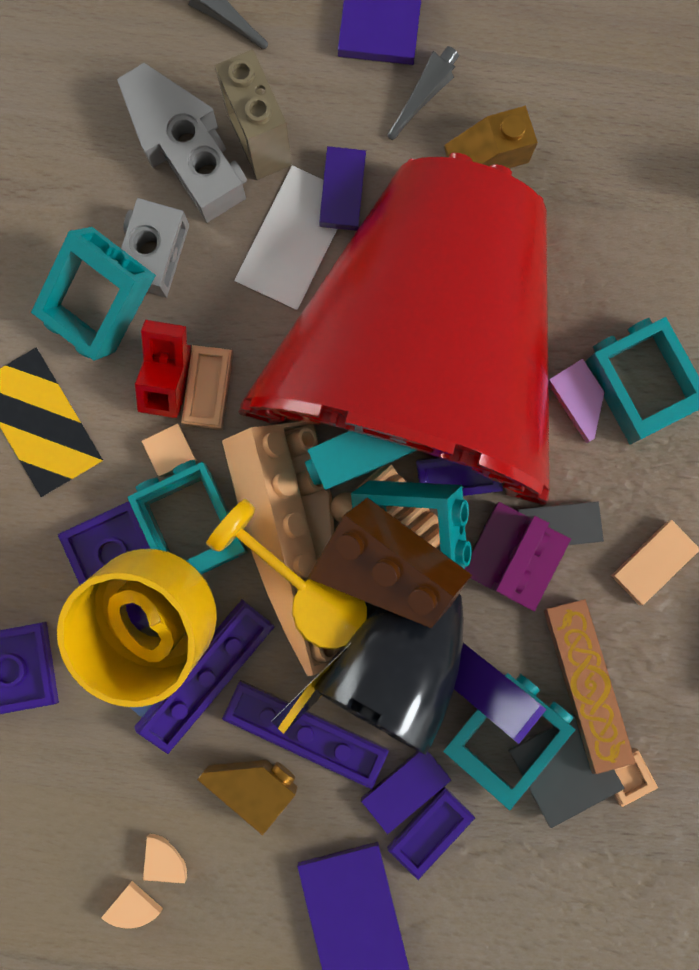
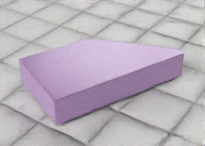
(580, 397)

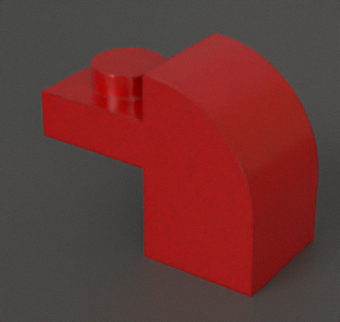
(165, 369)

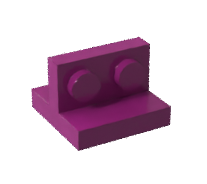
(517, 555)

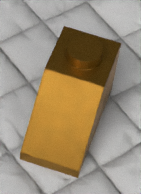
(498, 139)
(252, 789)

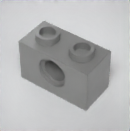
(158, 224)

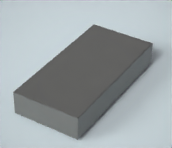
(576, 521)

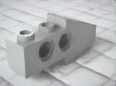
(165, 113)

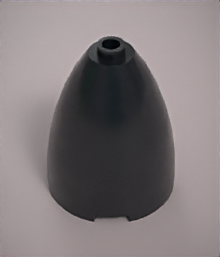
(399, 674)

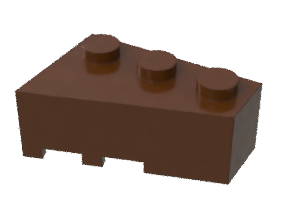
(389, 566)

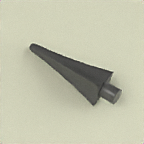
(226, 14)
(434, 77)

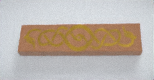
(589, 687)

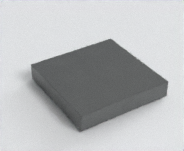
(567, 781)

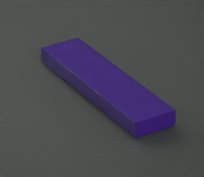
(228, 651)
(308, 737)

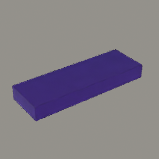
(496, 695)

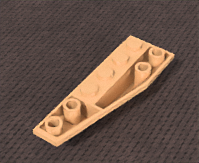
(289, 516)

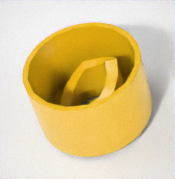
(116, 658)

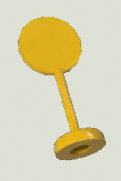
(319, 612)

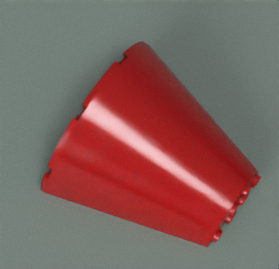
(431, 327)

